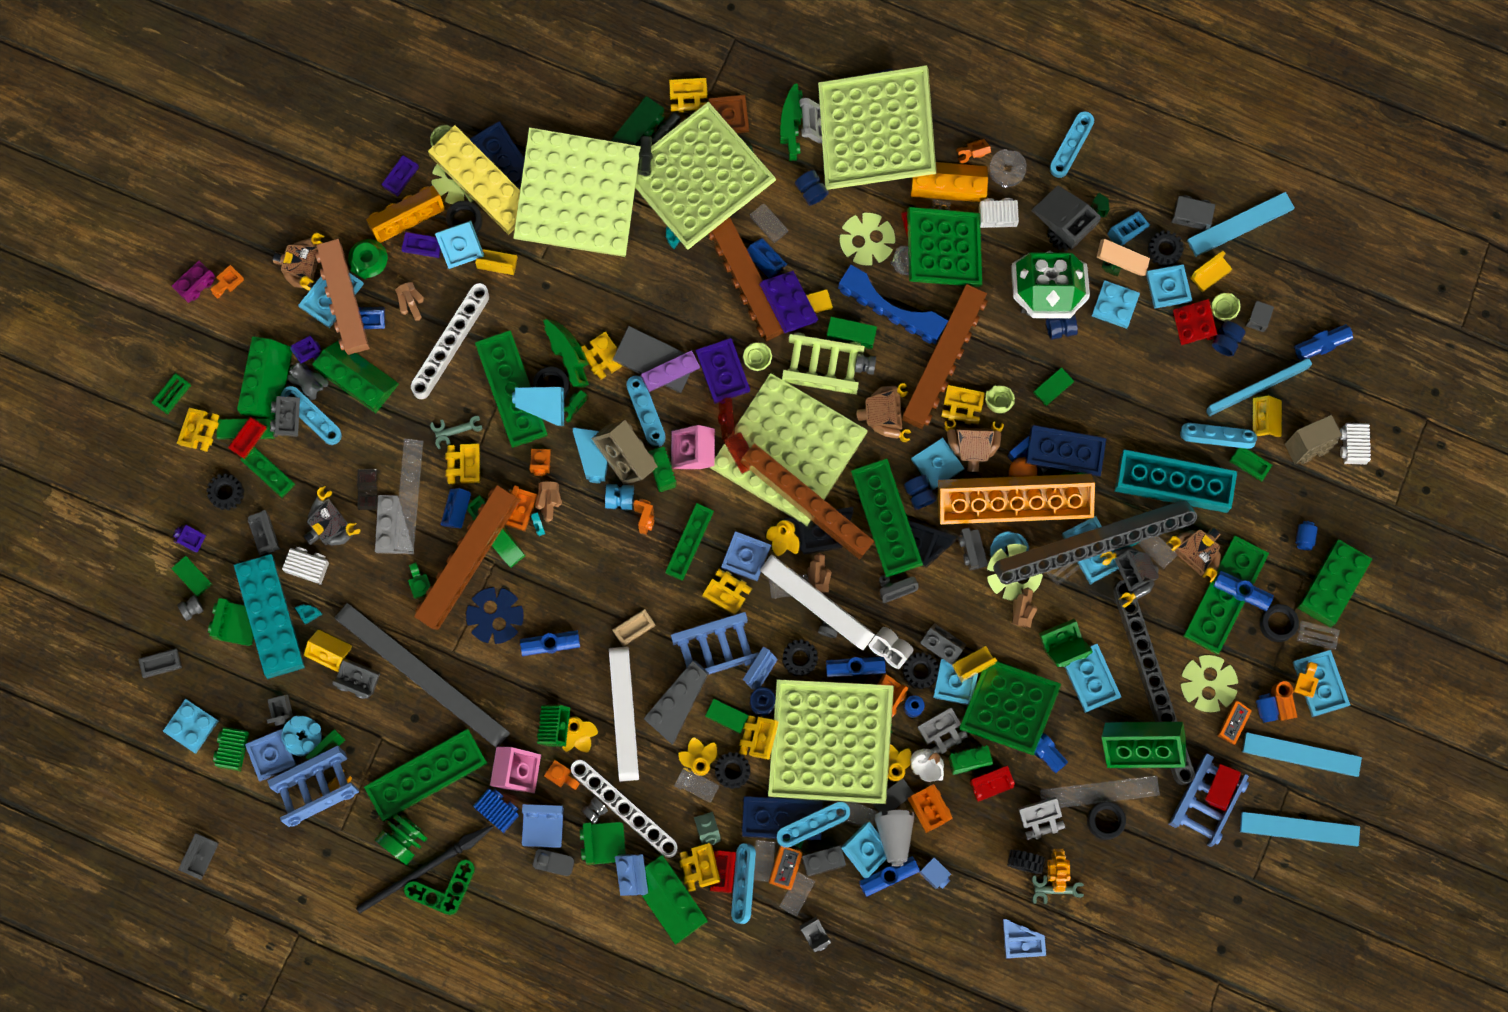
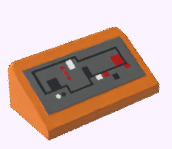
(1234, 722)
(785, 867)

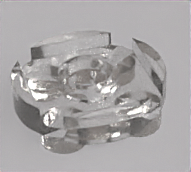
(1009, 158)

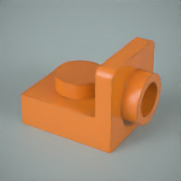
(540, 461)

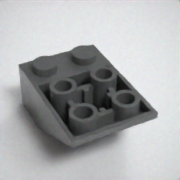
(1067, 216)

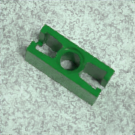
(850, 331)

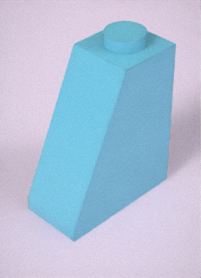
(542, 402)
(592, 459)

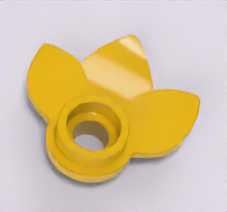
(782, 540)
(581, 736)
(698, 754)
(898, 761)

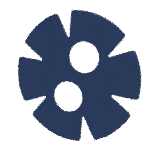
(479, 616)

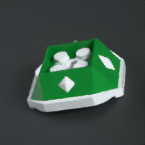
(1050, 284)

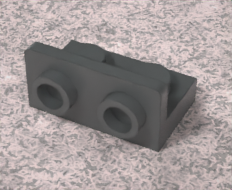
(285, 416)
(943, 643)

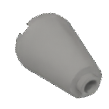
(895, 834)

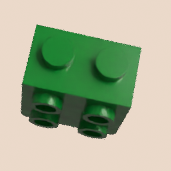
(230, 623)
(1064, 643)
(602, 842)

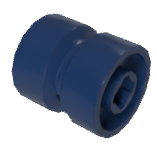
(810, 186)
(1059, 326)
(1227, 340)
(920, 493)
(762, 701)

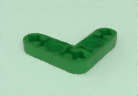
(443, 898)

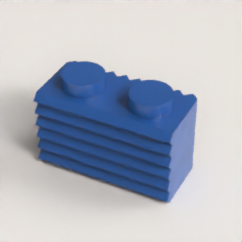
(496, 810)

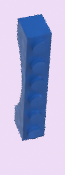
(925, 324)

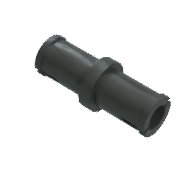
(666, 127)
(645, 155)

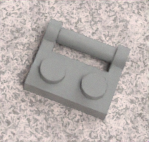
(811, 120)

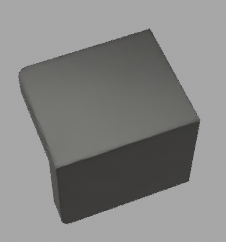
(1260, 316)

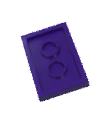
(788, 301)
(722, 370)

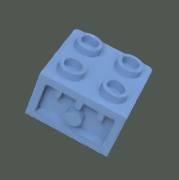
(542, 825)

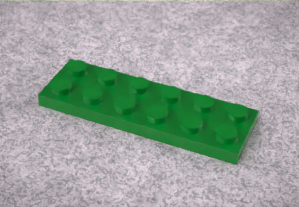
(505, 374)
(886, 518)
(1219, 609)
(425, 775)

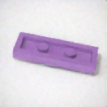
(670, 371)

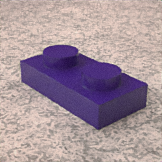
(400, 175)
(421, 245)

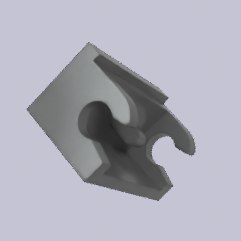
(263, 533)
(198, 856)

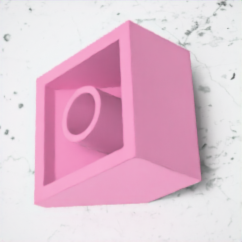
(693, 448)
(515, 769)

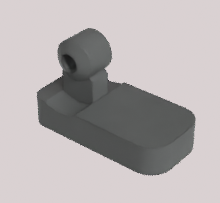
(891, 592)
(553, 862)

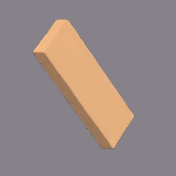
(1123, 257)

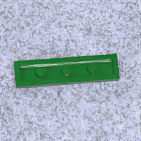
(689, 542)

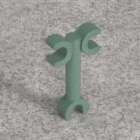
(442, 433)
(1041, 890)

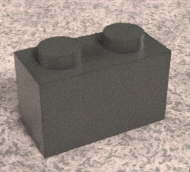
(1193, 213)
(823, 861)

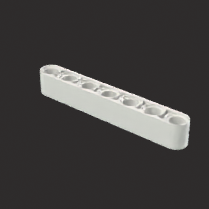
(450, 332)
(817, 602)
(623, 714)
(618, 800)

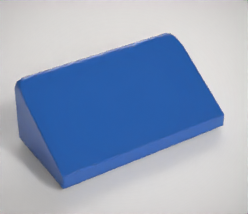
(766, 258)
(373, 317)
(455, 508)

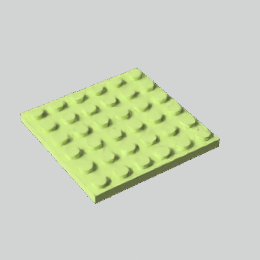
(877, 127)
(701, 175)
(577, 192)
(799, 435)
(831, 741)

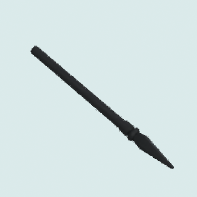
(465, 843)

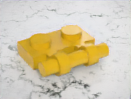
(687, 89)
(606, 351)
(965, 399)
(193, 427)
(469, 463)
(723, 596)
(763, 737)
(705, 866)

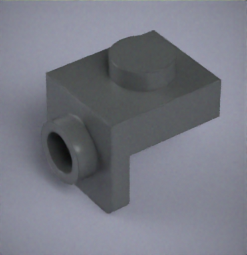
(280, 710)
(815, 935)

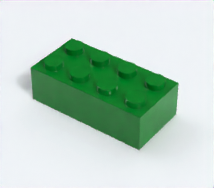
(1334, 583)

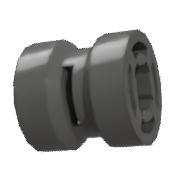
(865, 364)
(190, 607)
(826, 630)
(597, 806)

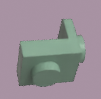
(707, 828)

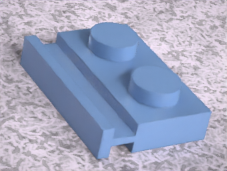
(760, 669)
(631, 874)

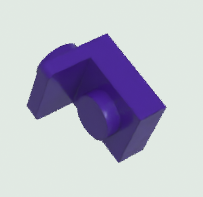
(306, 349)
(188, 538)

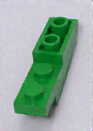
(790, 120)
(566, 345)
(504, 543)

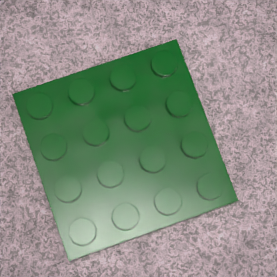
(944, 247)
(1010, 707)

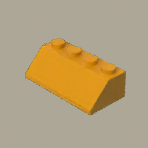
(953, 183)
(405, 214)

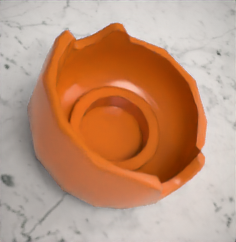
(1020, 469)

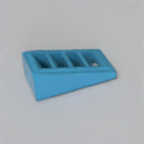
(1117, 234)

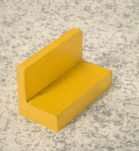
(497, 262)
(1211, 272)
(1267, 416)
(327, 650)
(973, 664)

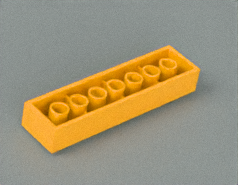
(1016, 499)

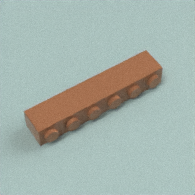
(343, 297)

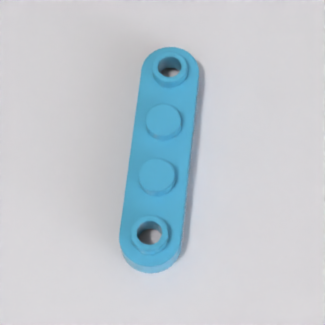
(1072, 144)
(646, 411)
(314, 417)
(1218, 435)
(813, 824)
(743, 883)

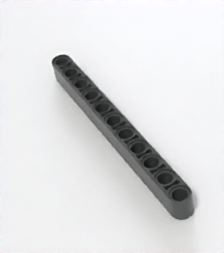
(1094, 542)
(1146, 673)
(422, 675)

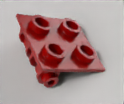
(1195, 322)

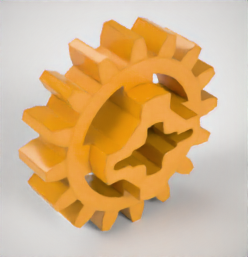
(1058, 870)

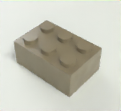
(1313, 440)
(624, 452)

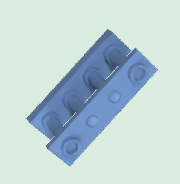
(719, 628)
(301, 773)
(1188, 800)

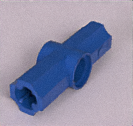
(1323, 342)
(1254, 596)
(563, 641)
(842, 667)
(1049, 754)
(877, 882)

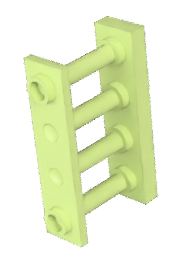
(828, 382)

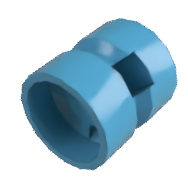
(613, 500)

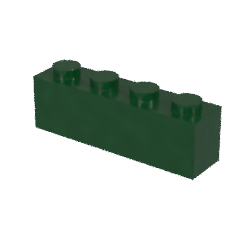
(640, 123)

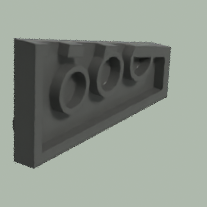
(672, 709)

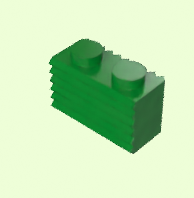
(663, 473)
(553, 725)
(231, 749)
(970, 760)

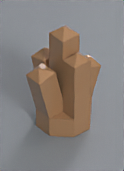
(405, 294)
(547, 498)
(818, 574)
(1023, 609)

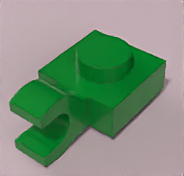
(576, 403)
(419, 584)

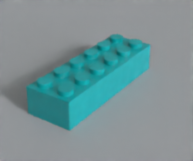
(1175, 481)
(269, 616)

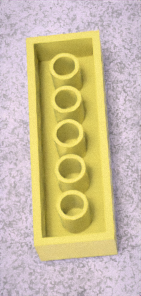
(477, 177)

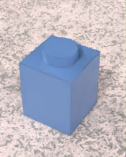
(936, 874)

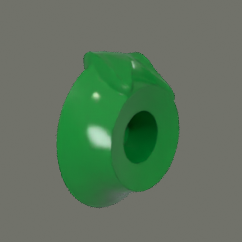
(367, 258)

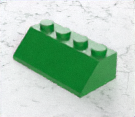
(355, 376)
(264, 377)
(1144, 744)
(671, 901)

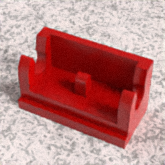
(992, 783)
(1223, 787)
(725, 864)

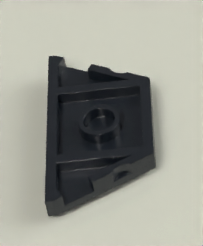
(813, 538)
(930, 542)

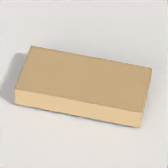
(633, 627)

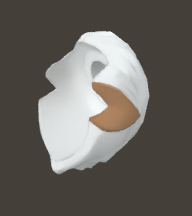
(927, 765)

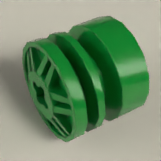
(401, 839)

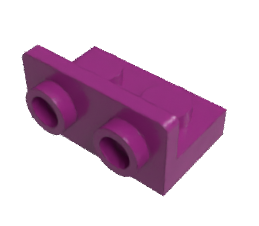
(194, 282)

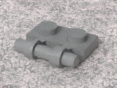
(939, 726)
(1039, 813)

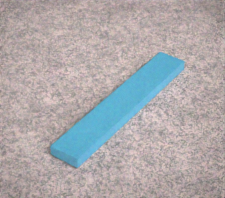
(1240, 224)
(1258, 387)
(1302, 754)
(1300, 829)

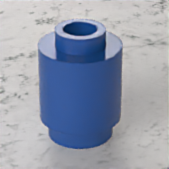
(1306, 535)
(1267, 708)
(911, 712)

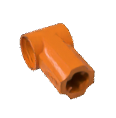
(1284, 703)

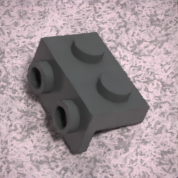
(973, 549)
(356, 679)

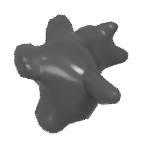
(308, 381)

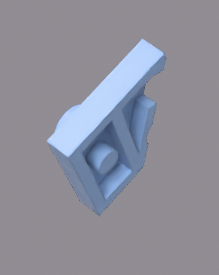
(1022, 942)

